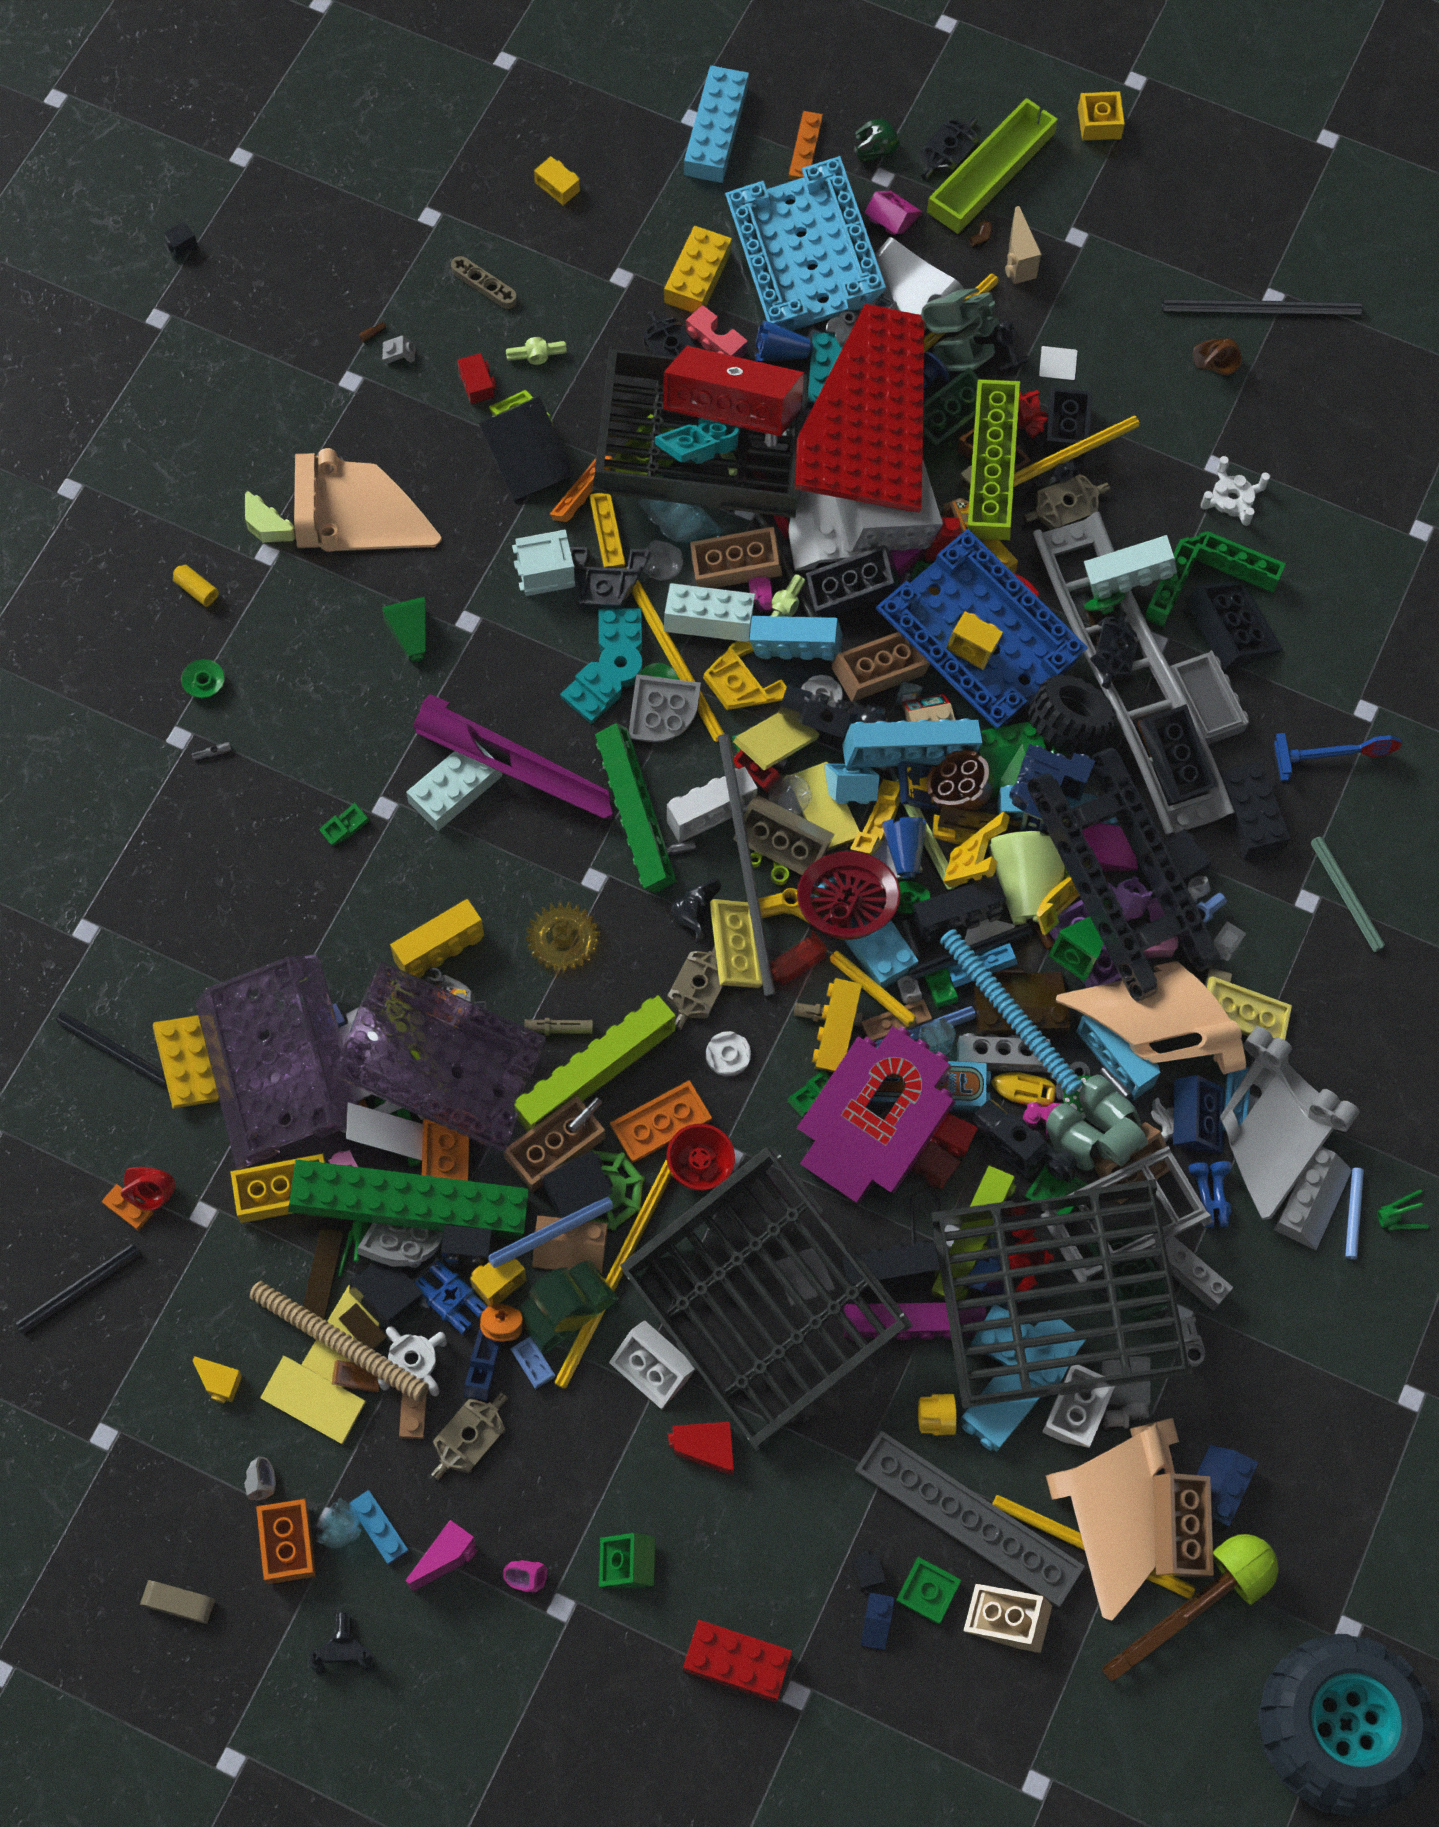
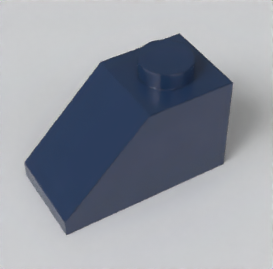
(982, 1266)
(877, 1621)

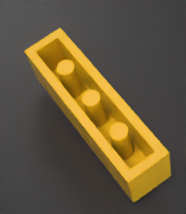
(838, 1024)

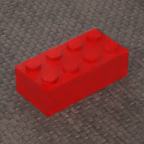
(737, 1661)

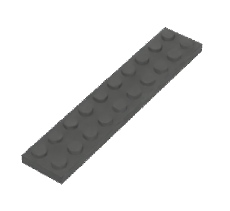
(969, 1519)

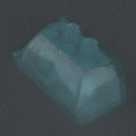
(680, 521)

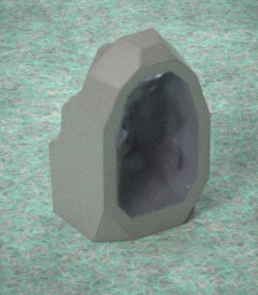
(260, 1479)

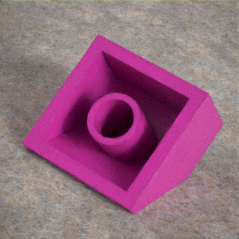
(891, 212)

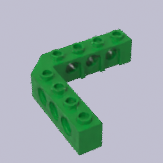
(1216, 553)

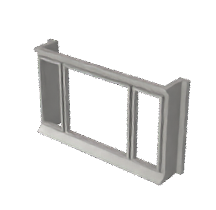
(1170, 1230)

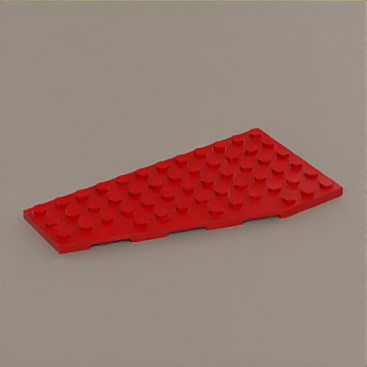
(869, 416)

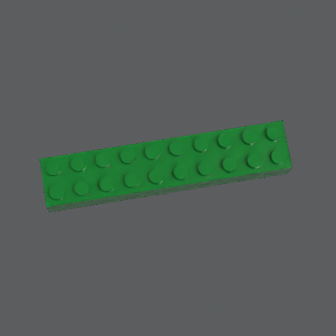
(406, 1199)

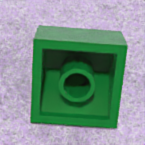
(627, 1561)

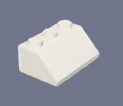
(652, 1364)
(1078, 1415)

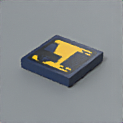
(913, 786)

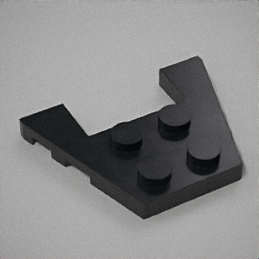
(606, 586)

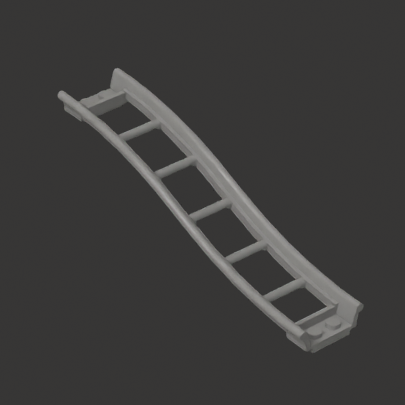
(1183, 815)

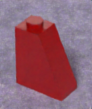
(948, 532)
(704, 1444)

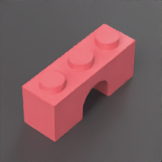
(702, 327)

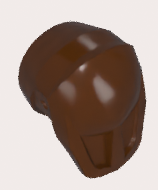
(1218, 355)

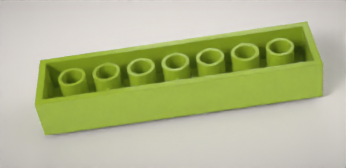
(993, 459)

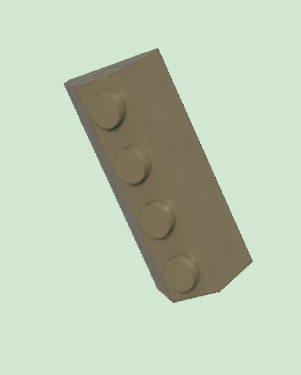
(784, 835)

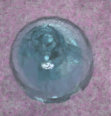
(339, 1526)

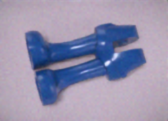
(1217, 1171)

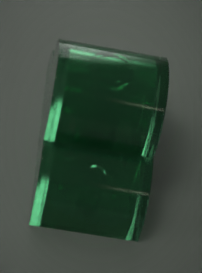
(564, 1303)

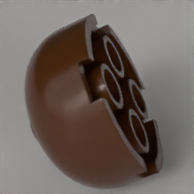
(961, 781)

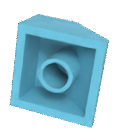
(851, 783)

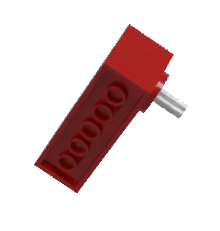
(733, 391)

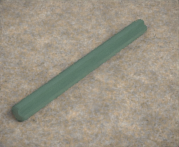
(1347, 894)

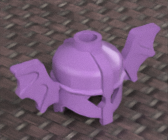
(1136, 903)

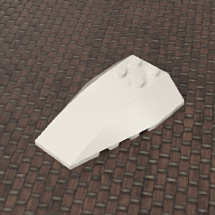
(817, 532)

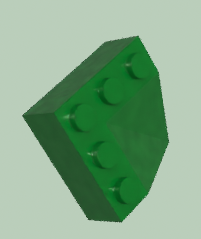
(1005, 751)

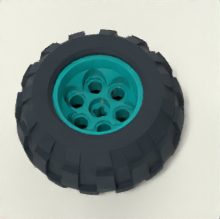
(1382, 1685)

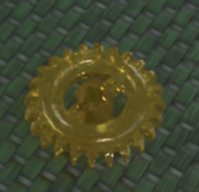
(561, 916)

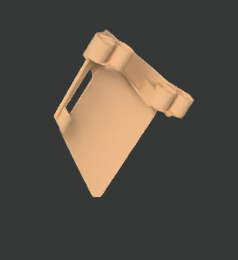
(1176, 1009)
(1117, 1510)

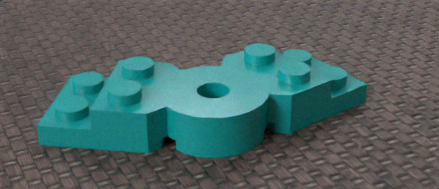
(699, 442)
(601, 682)

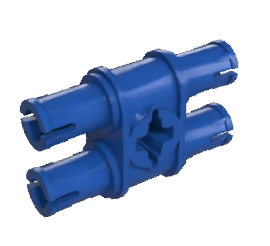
(449, 1308)

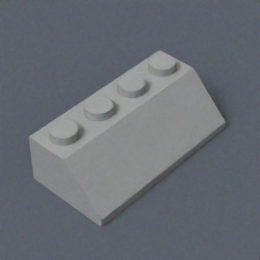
(1314, 1199)

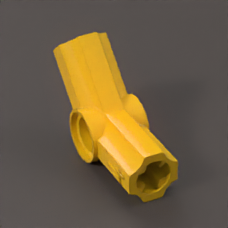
(777, 905)

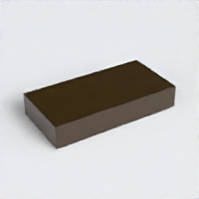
(362, 1327)

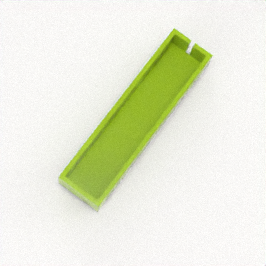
(991, 166)
(598, 1063)

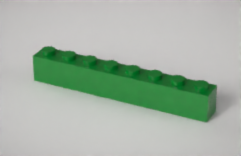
(635, 808)

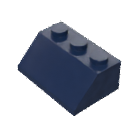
(1197, 1115)
(1229, 1479)

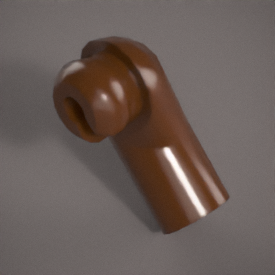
(983, 234)

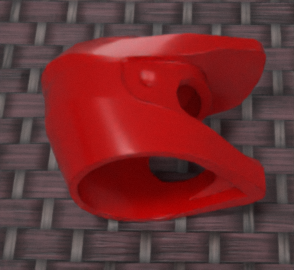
(148, 1184)

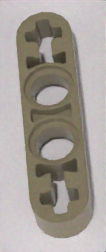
(481, 284)

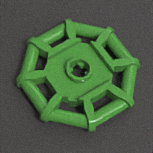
(619, 1188)

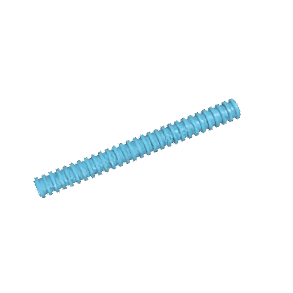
(1011, 1012)

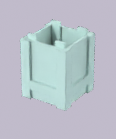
(544, 563)

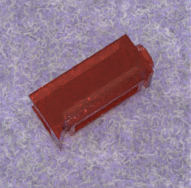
(798, 959)

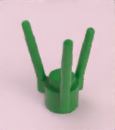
(1389, 1217)
(356, 1235)

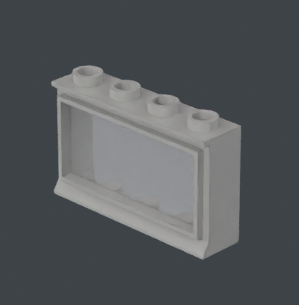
(1211, 697)

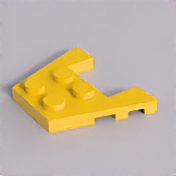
(735, 683)
(968, 858)

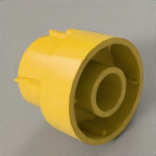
(937, 1414)

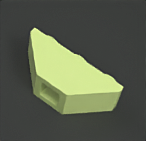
(265, 521)

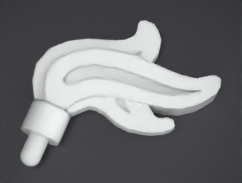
(1164, 1118)

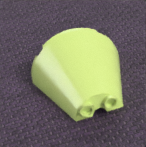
(1026, 871)

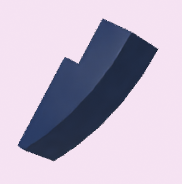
(482, 1368)

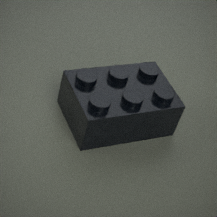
(1067, 419)

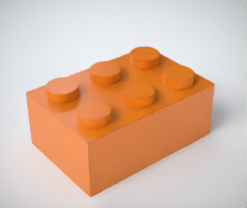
(286, 1541)

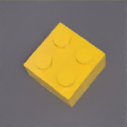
(1101, 116)
(974, 640)
(497, 1283)

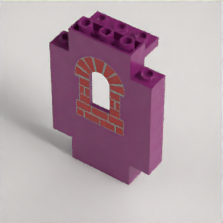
(855, 1144)

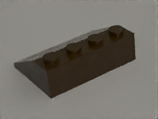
(1035, 996)

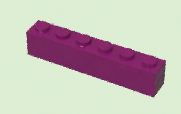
(927, 1318)

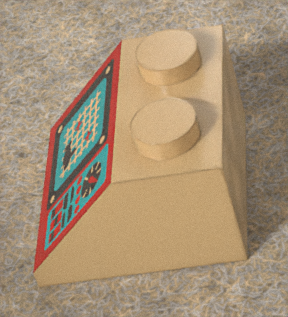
(928, 708)

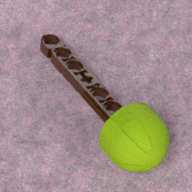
(1245, 1565)

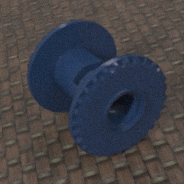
(934, 372)

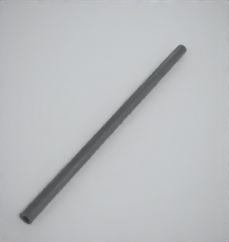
(746, 864)

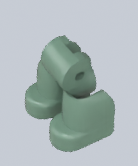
(953, 315)
(1105, 1110)

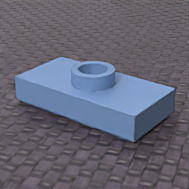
(533, 1363)

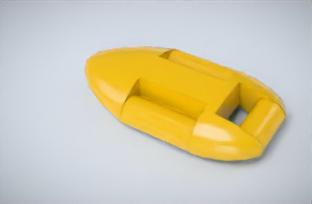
(1024, 1088)

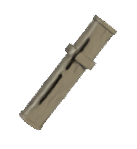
(815, 1013)
(559, 1026)

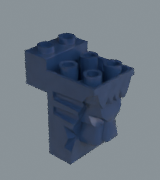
(1070, 774)

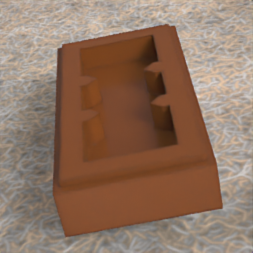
(353, 1376)

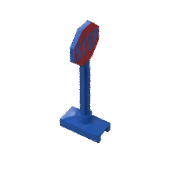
(1374, 747)

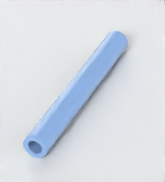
(1354, 1213)

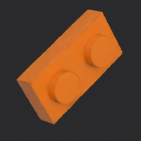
(124, 1209)

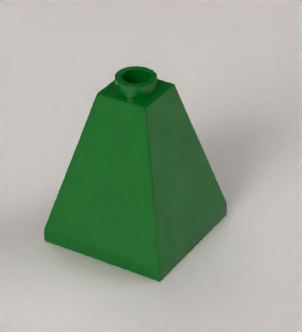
(408, 626)
(1078, 948)

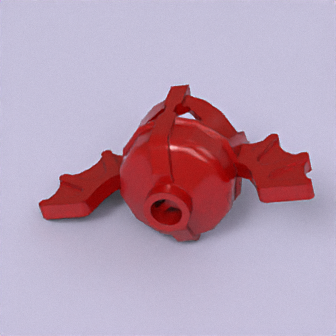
(1030, 415)
(1028, 1259)

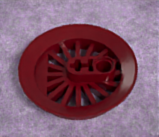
(855, 868)

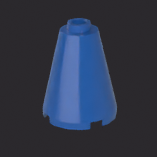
(780, 344)
(906, 844)

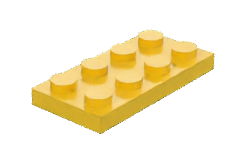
(185, 1062)

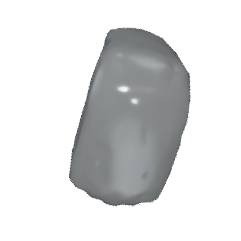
(909, 990)

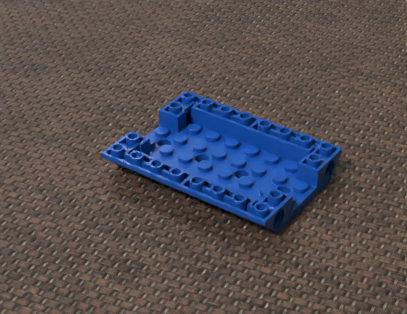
(977, 582)

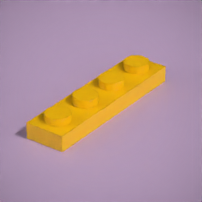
(607, 530)

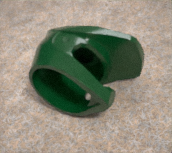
(880, 143)

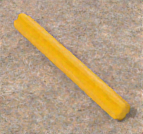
(873, 988)

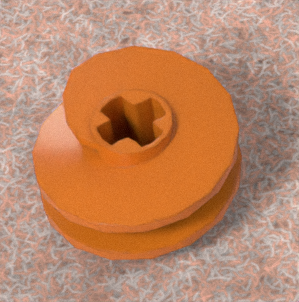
(501, 1323)

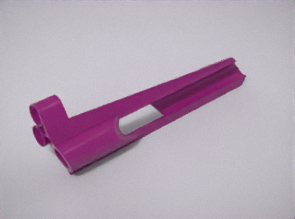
(458, 734)

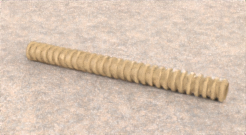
(339, 1341)

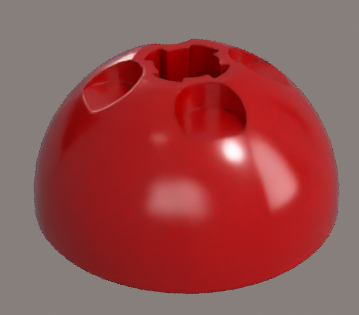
(700, 1145)

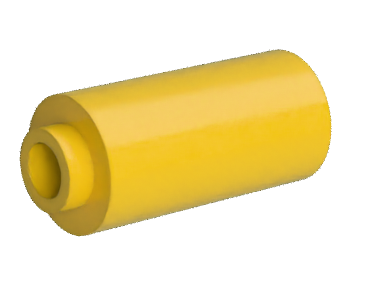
(195, 585)

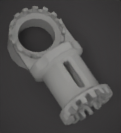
(1198, 887)
(1192, 1339)
(1121, 1417)

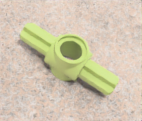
(536, 350)
(786, 602)

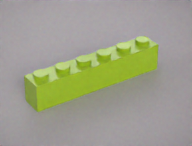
(993, 1189)

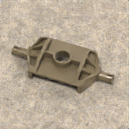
(1055, 513)
(693, 1000)
(464, 1454)

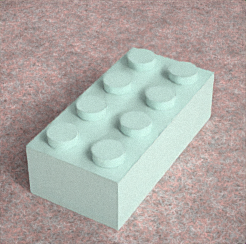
(1130, 567)
(709, 612)
(451, 788)

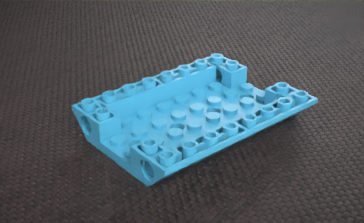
(832, 241)

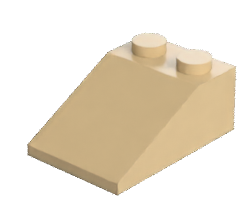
(1023, 251)
(1008, 1617)

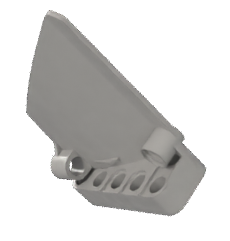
(910, 278)

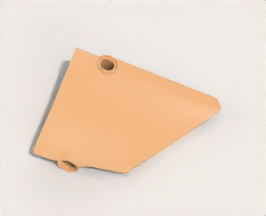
(354, 507)

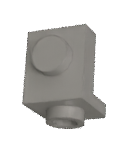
(397, 349)

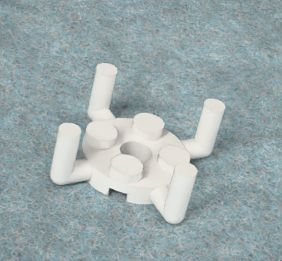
(1237, 485)
(423, 1348)

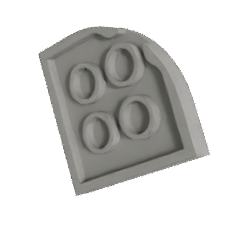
(662, 708)
(399, 1244)

